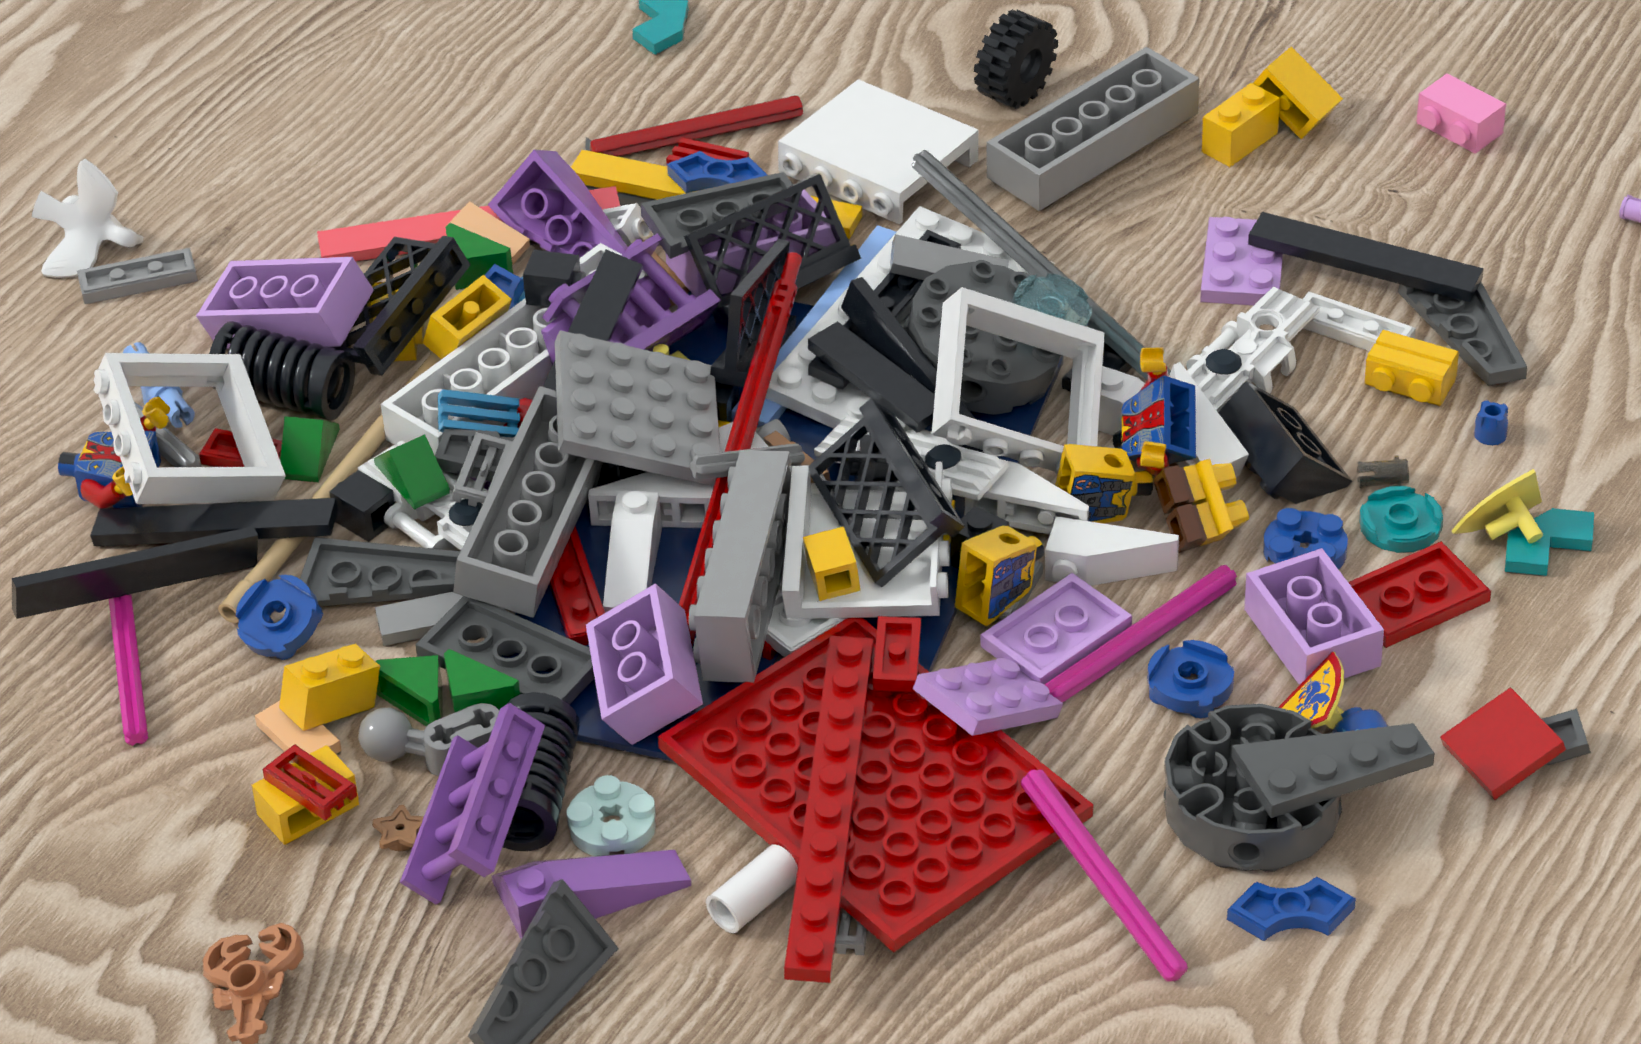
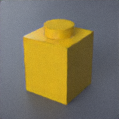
(831, 563)

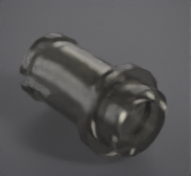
(1386, 472)

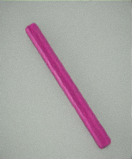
(1142, 633)
(128, 670)
(1104, 876)

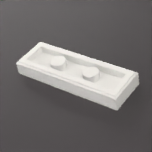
(1351, 323)

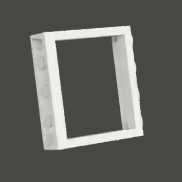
(1031, 328)
(174, 485)

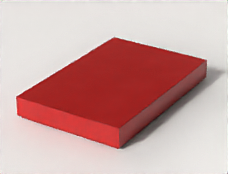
(1420, 592)

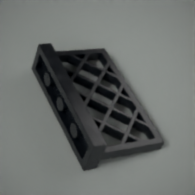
(812, 267)
(408, 308)
(747, 315)
(913, 478)

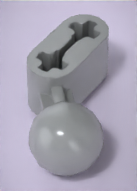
(389, 734)

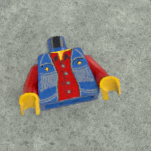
(1159, 418)
(99, 469)

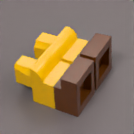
(1196, 502)

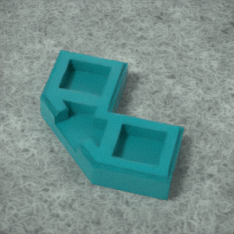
(666, 25)
(1560, 530)

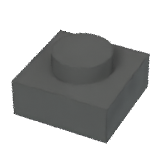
(1570, 730)

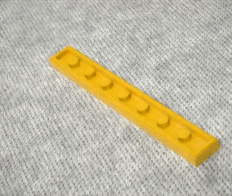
(653, 182)

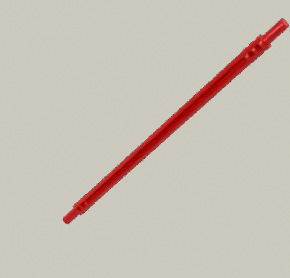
(747, 413)

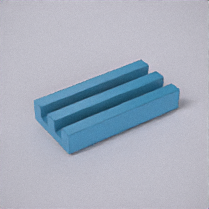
(478, 401)

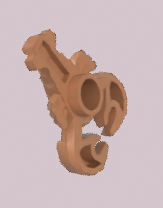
(251, 981)

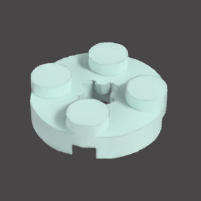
(605, 799)

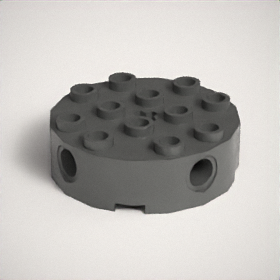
(995, 369)
(1216, 807)

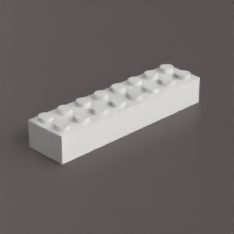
(499, 361)

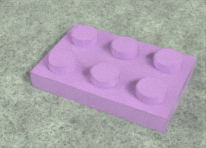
(1233, 268)
(1056, 629)
(988, 696)

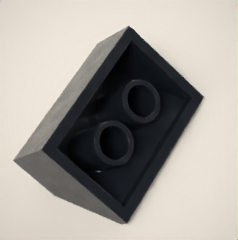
(1282, 447)

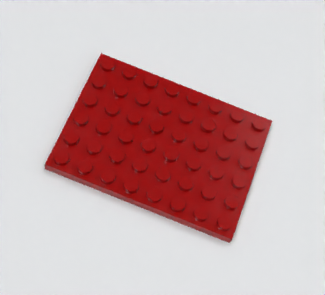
(931, 804)

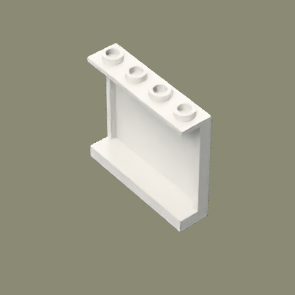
(867, 147)
(910, 593)

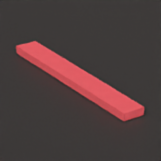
(369, 240)

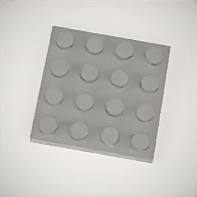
(634, 406)

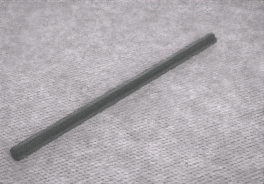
(1021, 250)

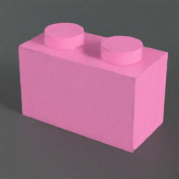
(1461, 113)

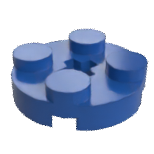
(1294, 527)
(289, 633)
(1190, 696)

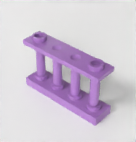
(666, 326)
(473, 804)

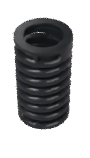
(290, 370)
(544, 790)

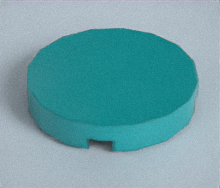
(1401, 519)

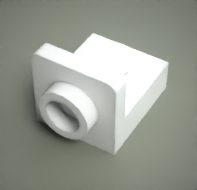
(629, 223)

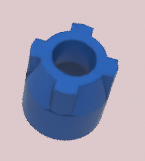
(1491, 423)

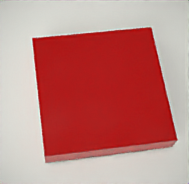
(1502, 743)

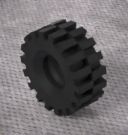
(1015, 58)

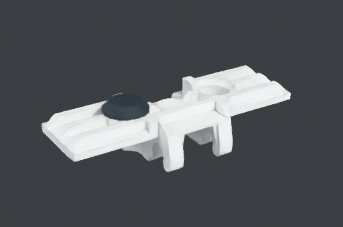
(1249, 352)
(969, 469)
(455, 517)

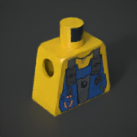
(1102, 480)
(995, 572)

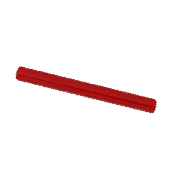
(699, 127)

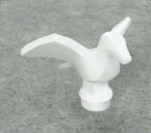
(85, 221)

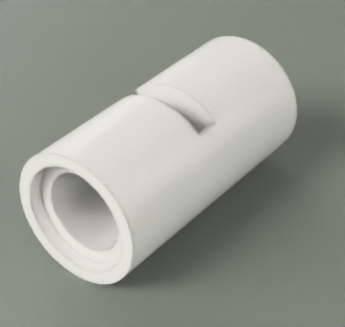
(752, 888)

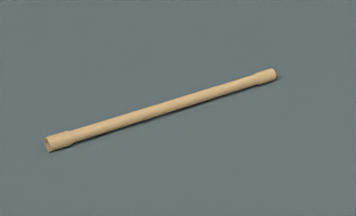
(284, 547)

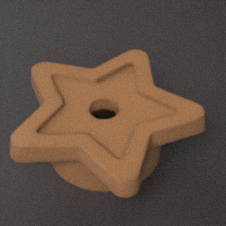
(398, 839)

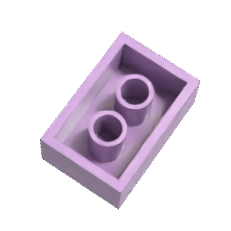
(1309, 612)
(643, 664)

